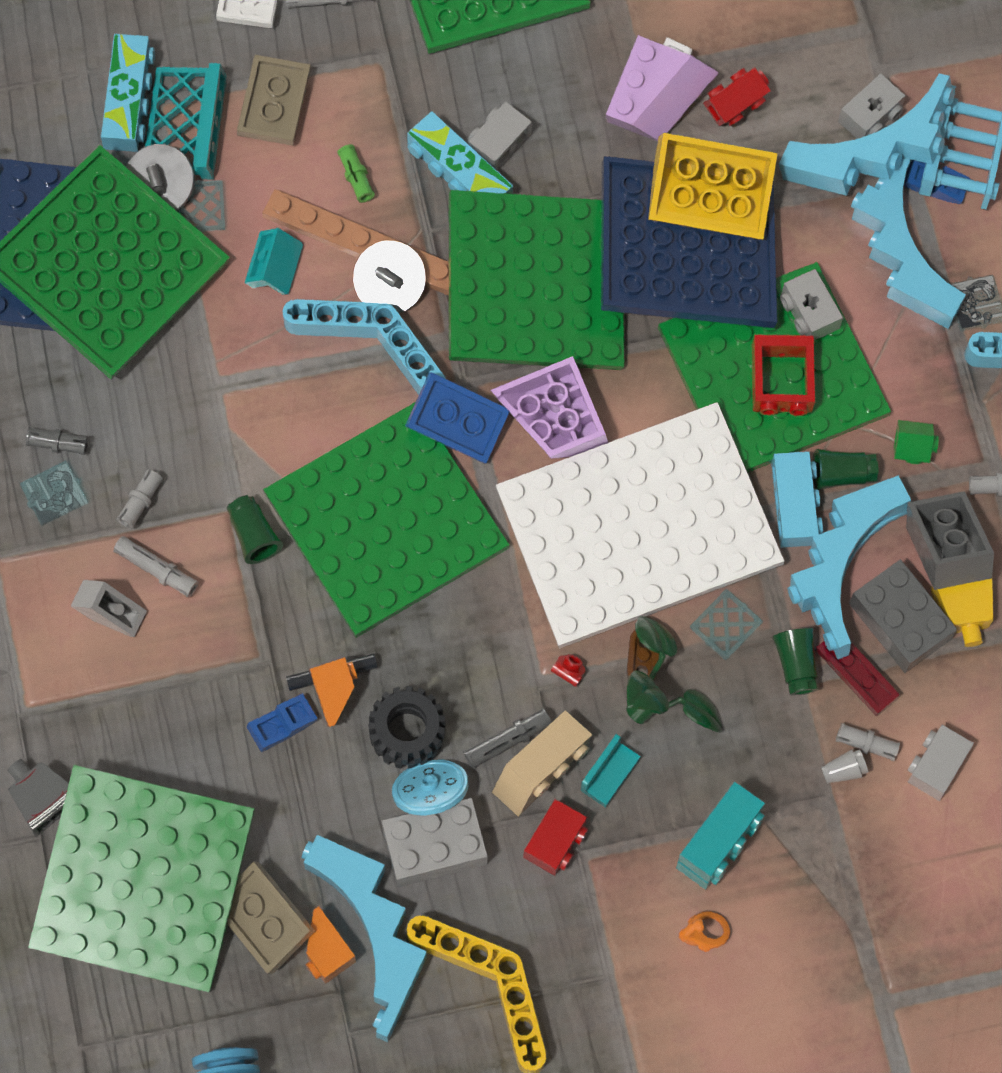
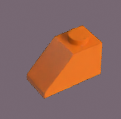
(333, 686)
(326, 949)

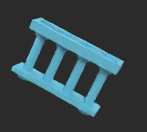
(933, 176)

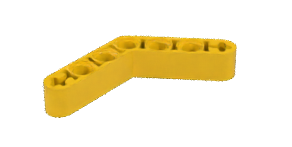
(489, 969)

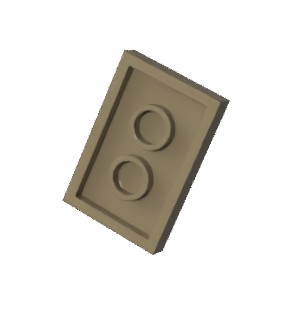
(273, 100)
(266, 919)

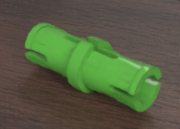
(356, 173)

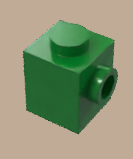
(915, 442)

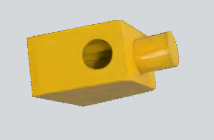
(968, 608)

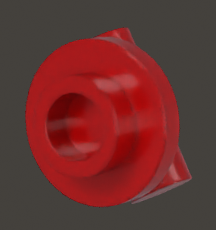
(569, 668)

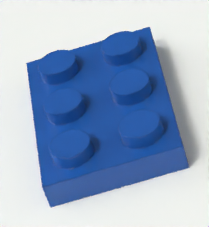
(457, 418)

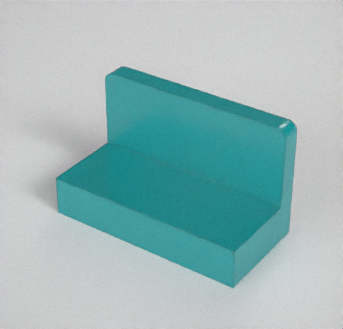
(274, 261)
(609, 772)

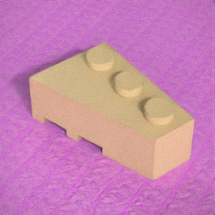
(541, 762)

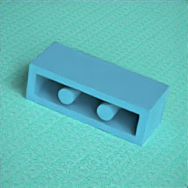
(796, 498)

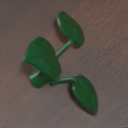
(646, 698)

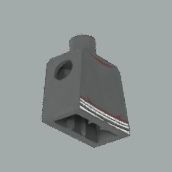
(37, 794)

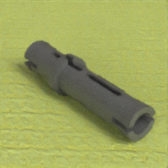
(507, 738)

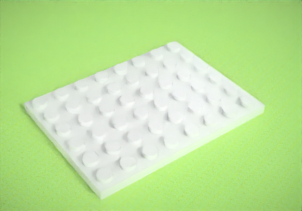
(639, 525)

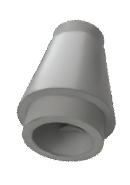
(845, 767)

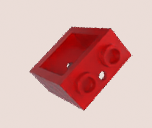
(783, 347)

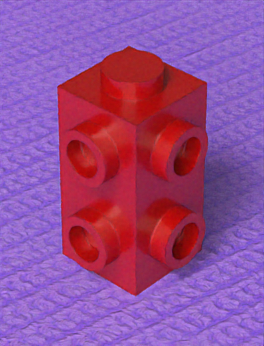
(745, 91)

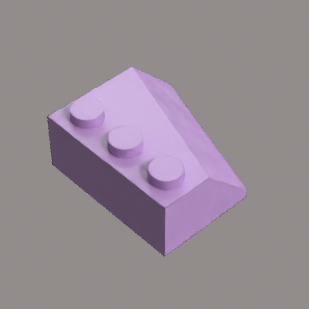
(656, 88)
(554, 409)

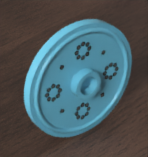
(430, 787)

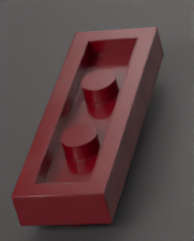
(861, 678)

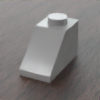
(108, 607)

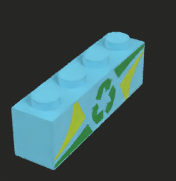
(126, 93)
(453, 158)

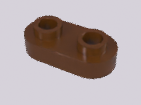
(640, 657)

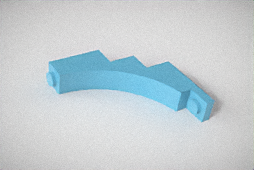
(395, 960)

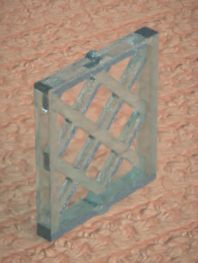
(220, 205)
(742, 607)

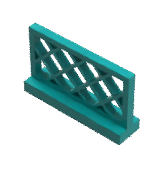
(209, 115)

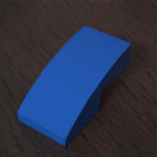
(950, 194)
(282, 723)

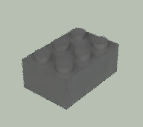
(949, 540)
(902, 616)

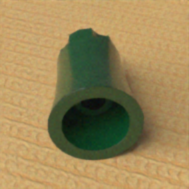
(844, 468)
(253, 530)
(798, 660)

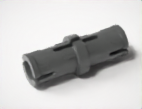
(56, 440)

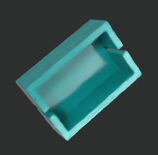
(721, 836)

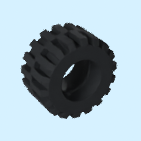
(402, 703)

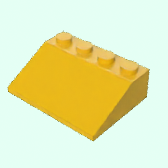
(711, 186)

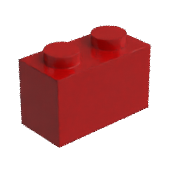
(555, 838)

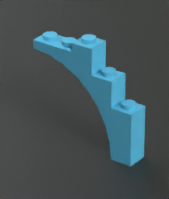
(838, 164)
(912, 279)
(854, 522)

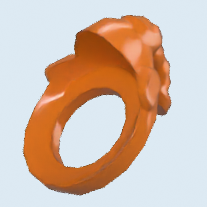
(694, 936)

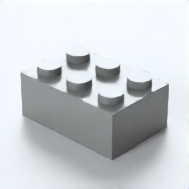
(434, 844)

